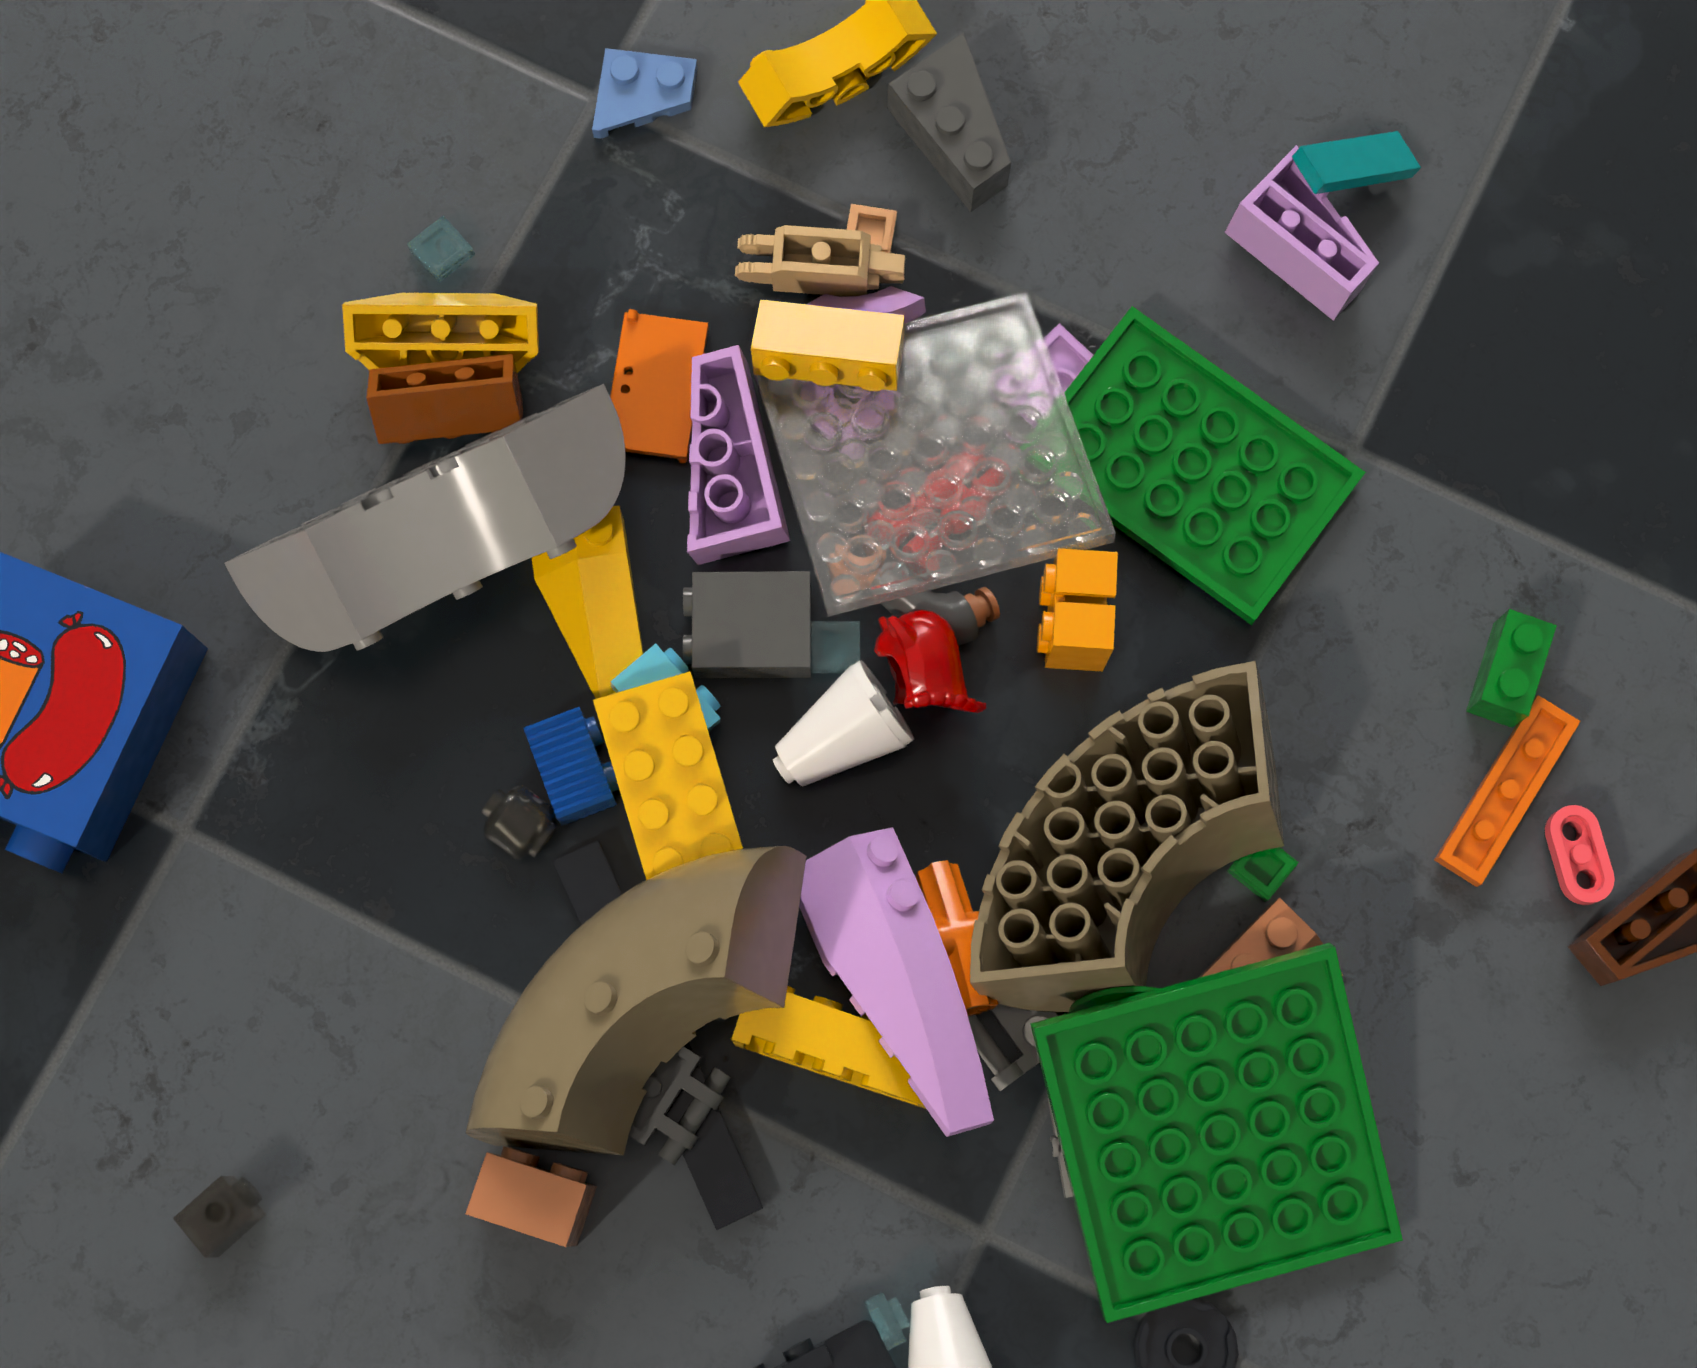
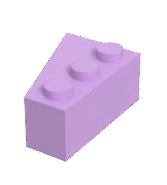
(1303, 239)

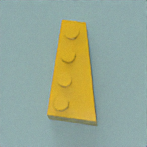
(827, 1042)

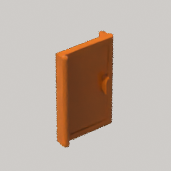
(657, 394)

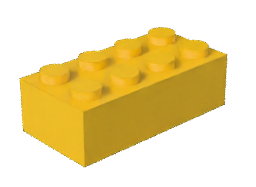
(667, 773)

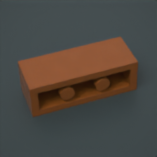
(444, 398)

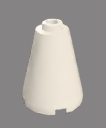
(842, 729)
(944, 1332)

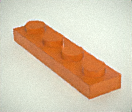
(1507, 791)

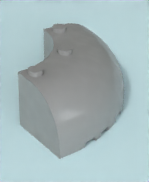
(439, 527)

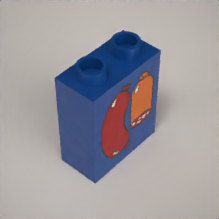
(80, 709)

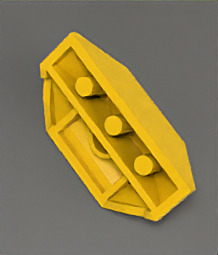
(439, 328)

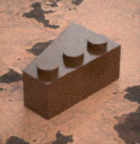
(1647, 927)

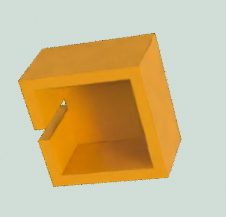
(1078, 623)

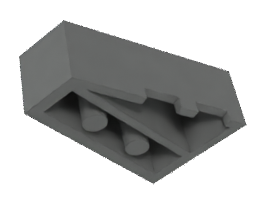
(952, 122)

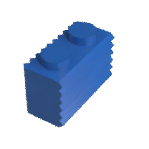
(571, 765)

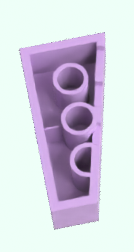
(732, 476)

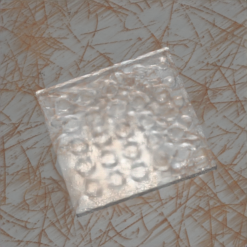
(948, 473)

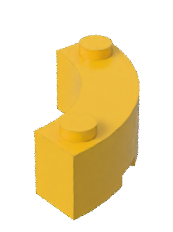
(837, 62)

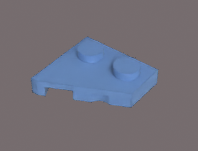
(642, 88)

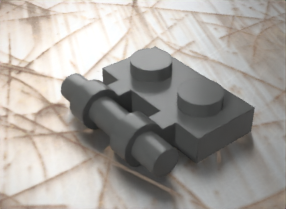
(662, 1090)

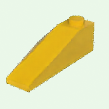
(595, 601)

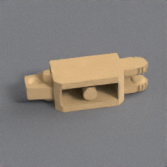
(819, 261)

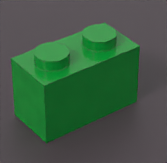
(1511, 668)

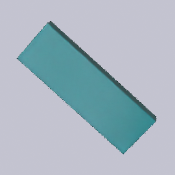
(1355, 162)

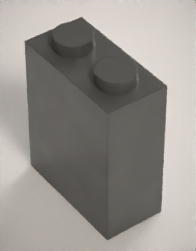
(749, 624)

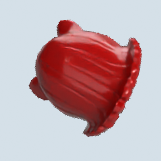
(924, 662)

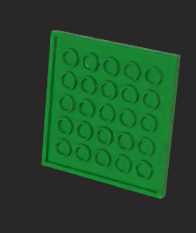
(1217, 1131)

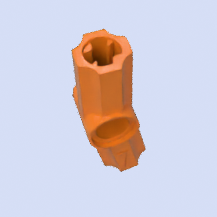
(955, 921)

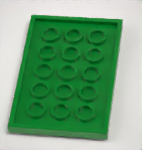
(1203, 465)

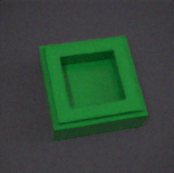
(1263, 871)

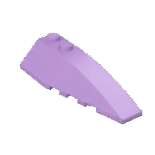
(890, 956)

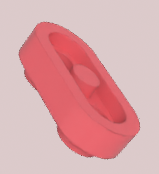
(1584, 855)

